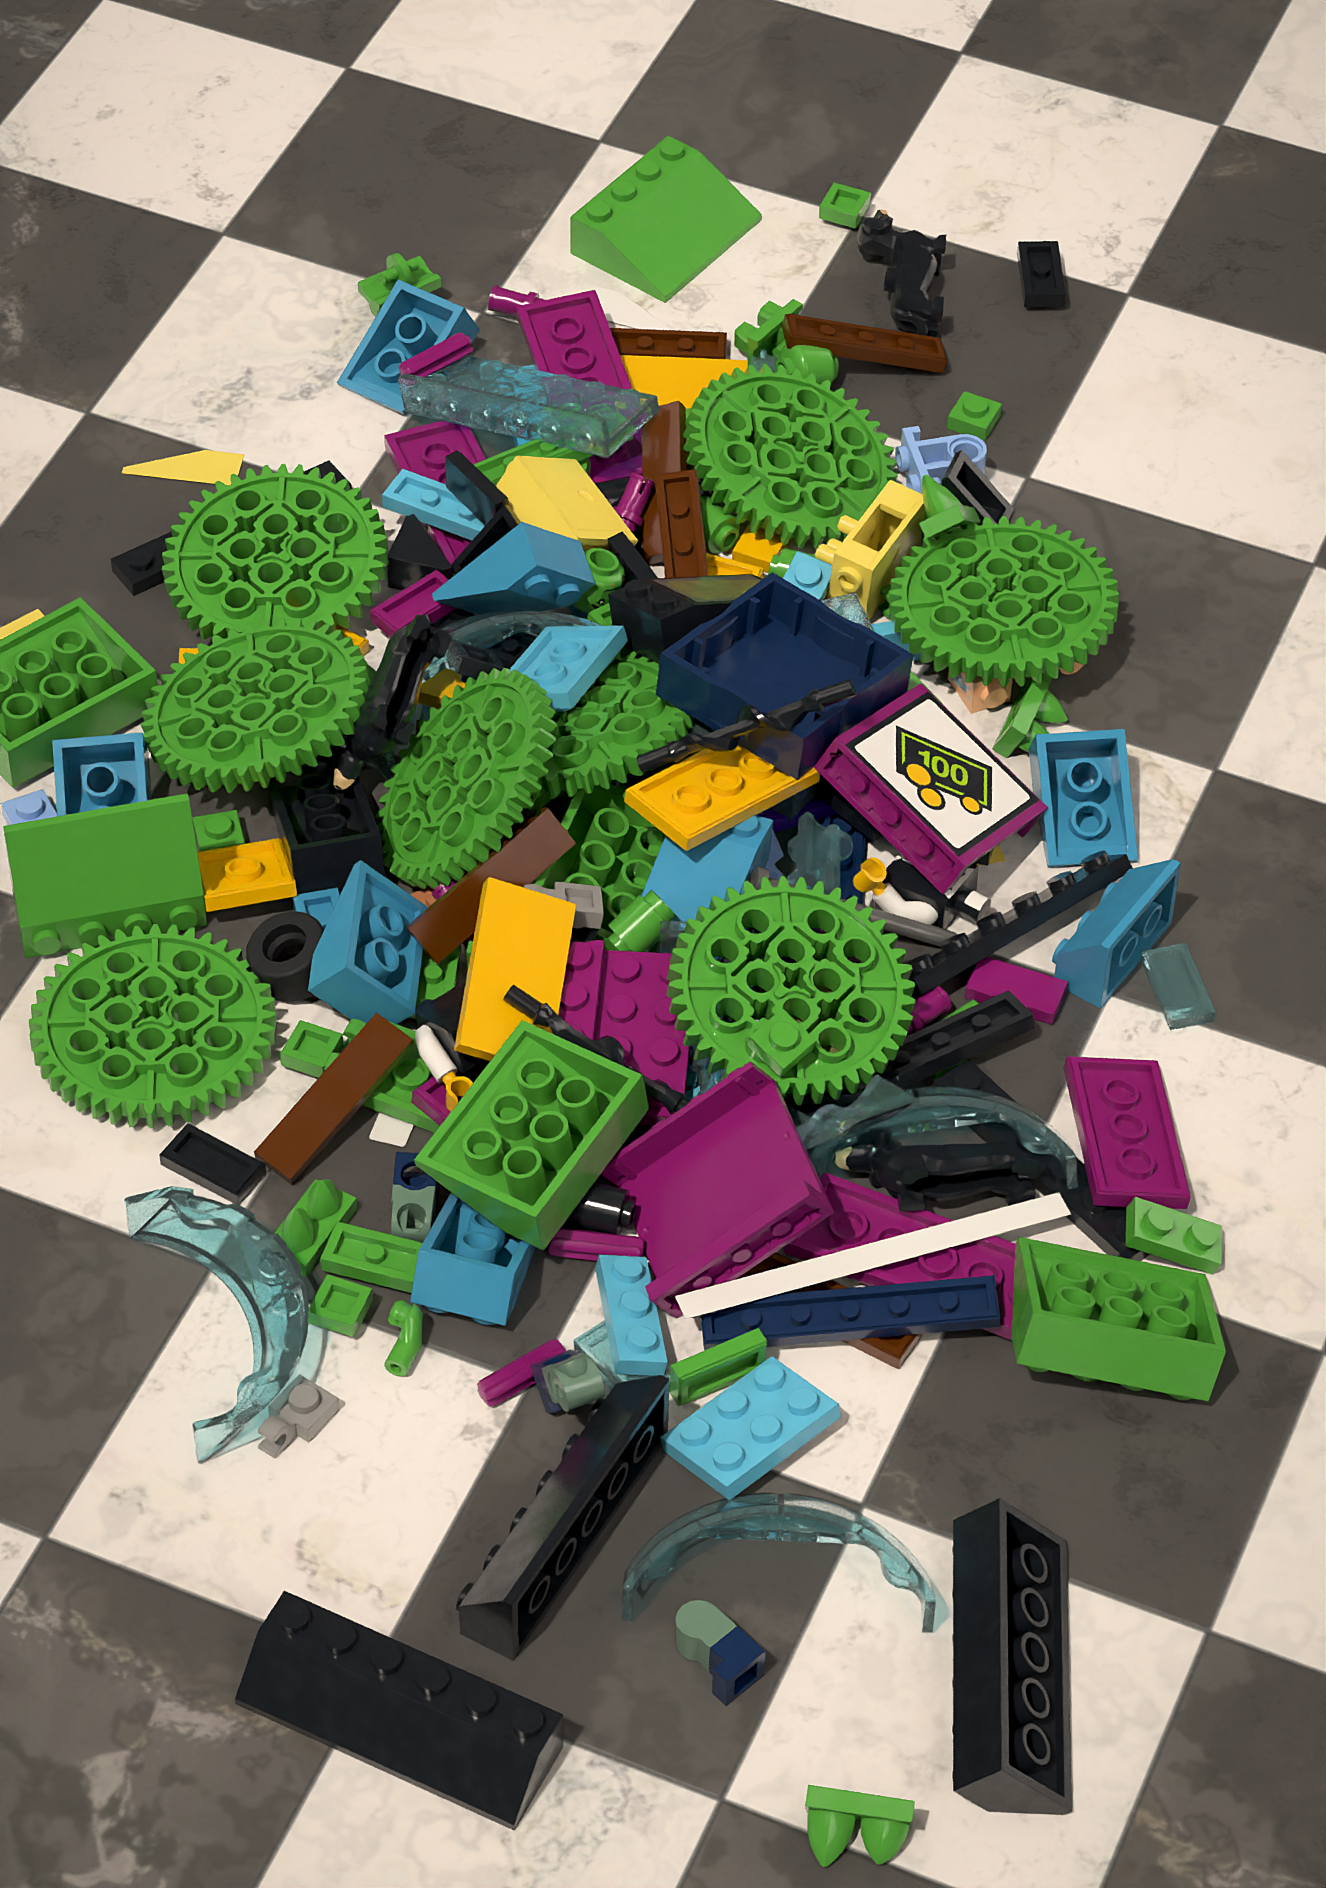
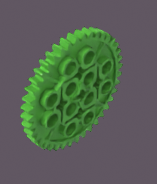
(786, 453)
(275, 552)
(1004, 601)
(256, 705)
(611, 728)
(466, 778)
(785, 916)
(152, 1026)

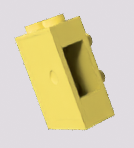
(561, 499)
(874, 545)

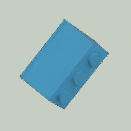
(1117, 931)

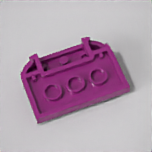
(627, 999)

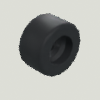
(275, 941)

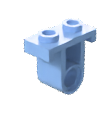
(934, 455)

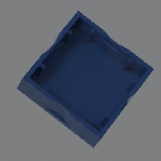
(773, 652)

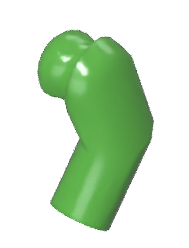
(409, 1342)

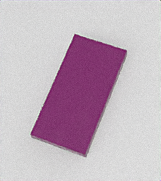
(1126, 1132)

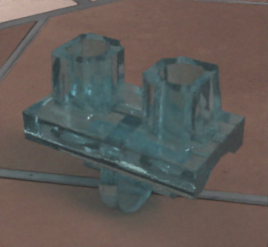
(818, 853)

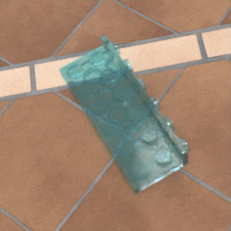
(530, 404)

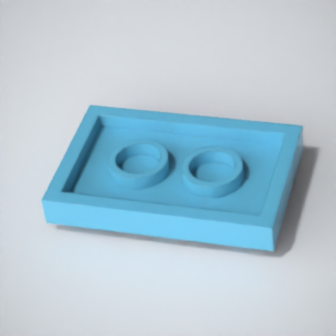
(570, 660)
(750, 1427)

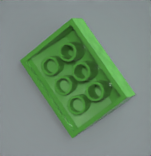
(662, 220)
(65, 681)
(611, 851)
(104, 874)
(535, 1132)
(1115, 1320)

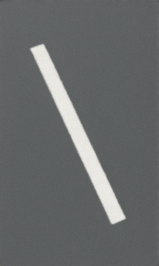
(871, 1255)

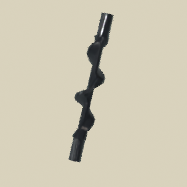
(747, 720)
(605, 1046)

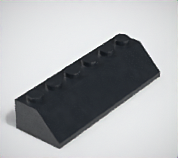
(566, 1516)
(1010, 1663)
(400, 1710)

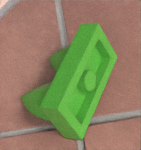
(943, 510)
(1020, 726)
(313, 1220)
(833, 1817)

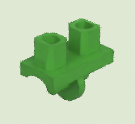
(413, 271)
(769, 334)

